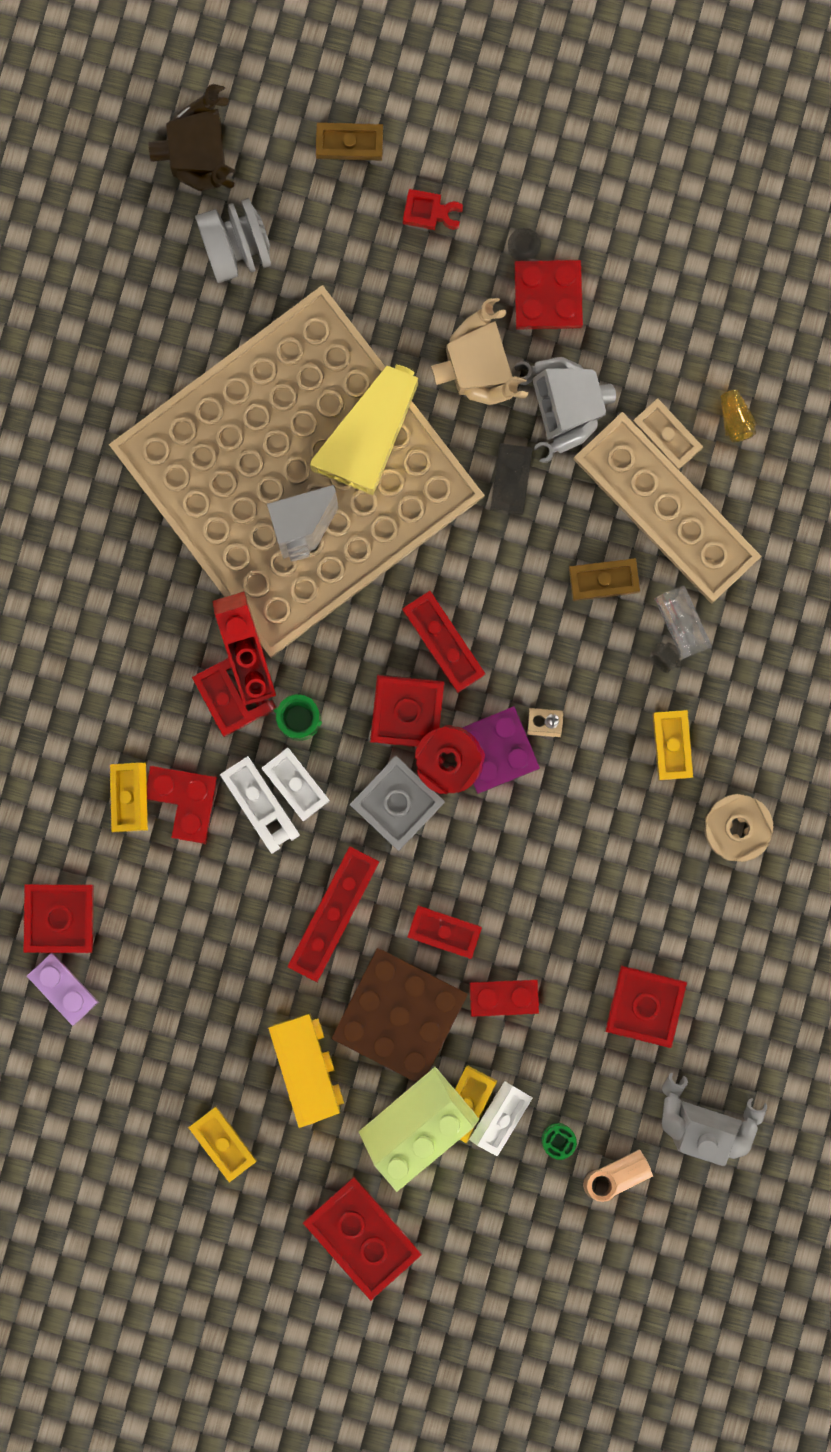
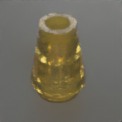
(737, 418)

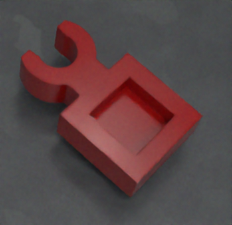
(424, 210)

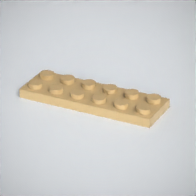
(667, 507)

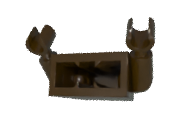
(196, 144)

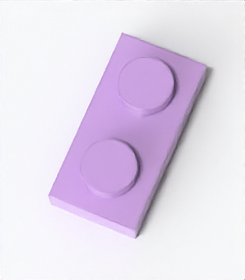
(62, 989)

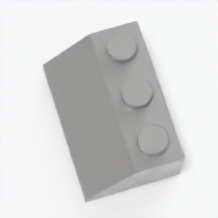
(303, 521)

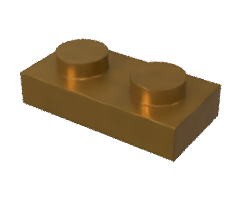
(349, 141)
(604, 579)

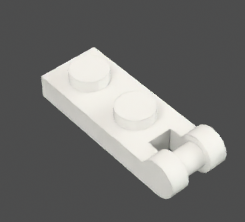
(258, 803)

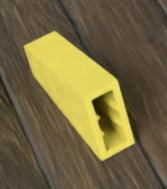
(366, 436)

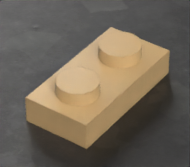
(668, 434)

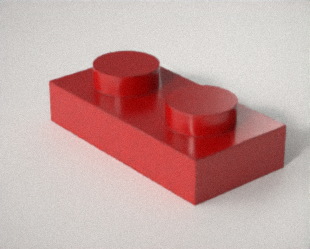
(444, 932)
(504, 998)

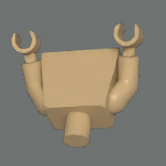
(479, 360)

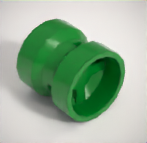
(555, 1137)

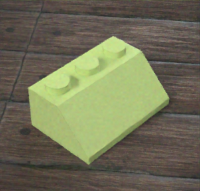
(417, 1128)

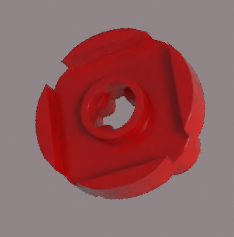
(430, 762)

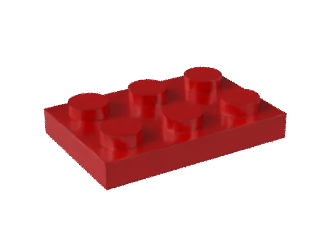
(362, 1238)

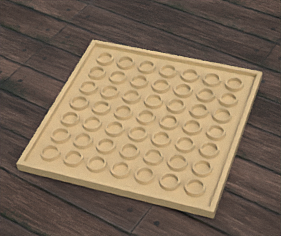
(249, 439)

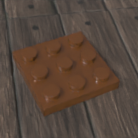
(399, 1016)

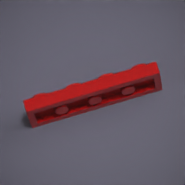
(333, 914)

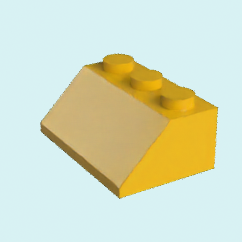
(306, 1069)

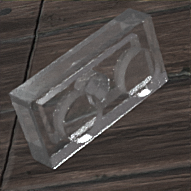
(683, 622)

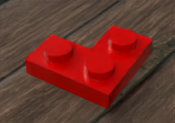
(193, 798)

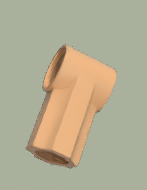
(620, 1175)

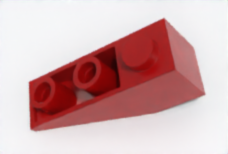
(243, 648)

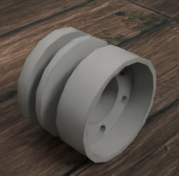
(234, 240)

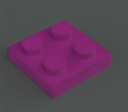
(505, 749)

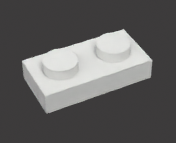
(295, 784)
(500, 1118)

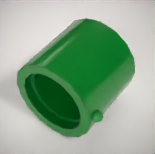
(298, 717)

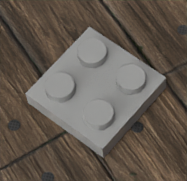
(397, 803)

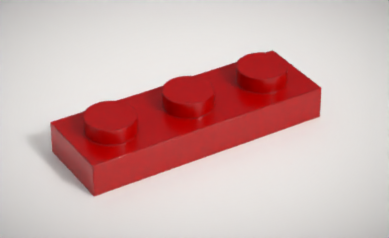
(443, 642)

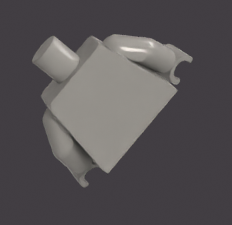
(567, 401)
(707, 1132)

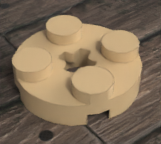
(746, 810)

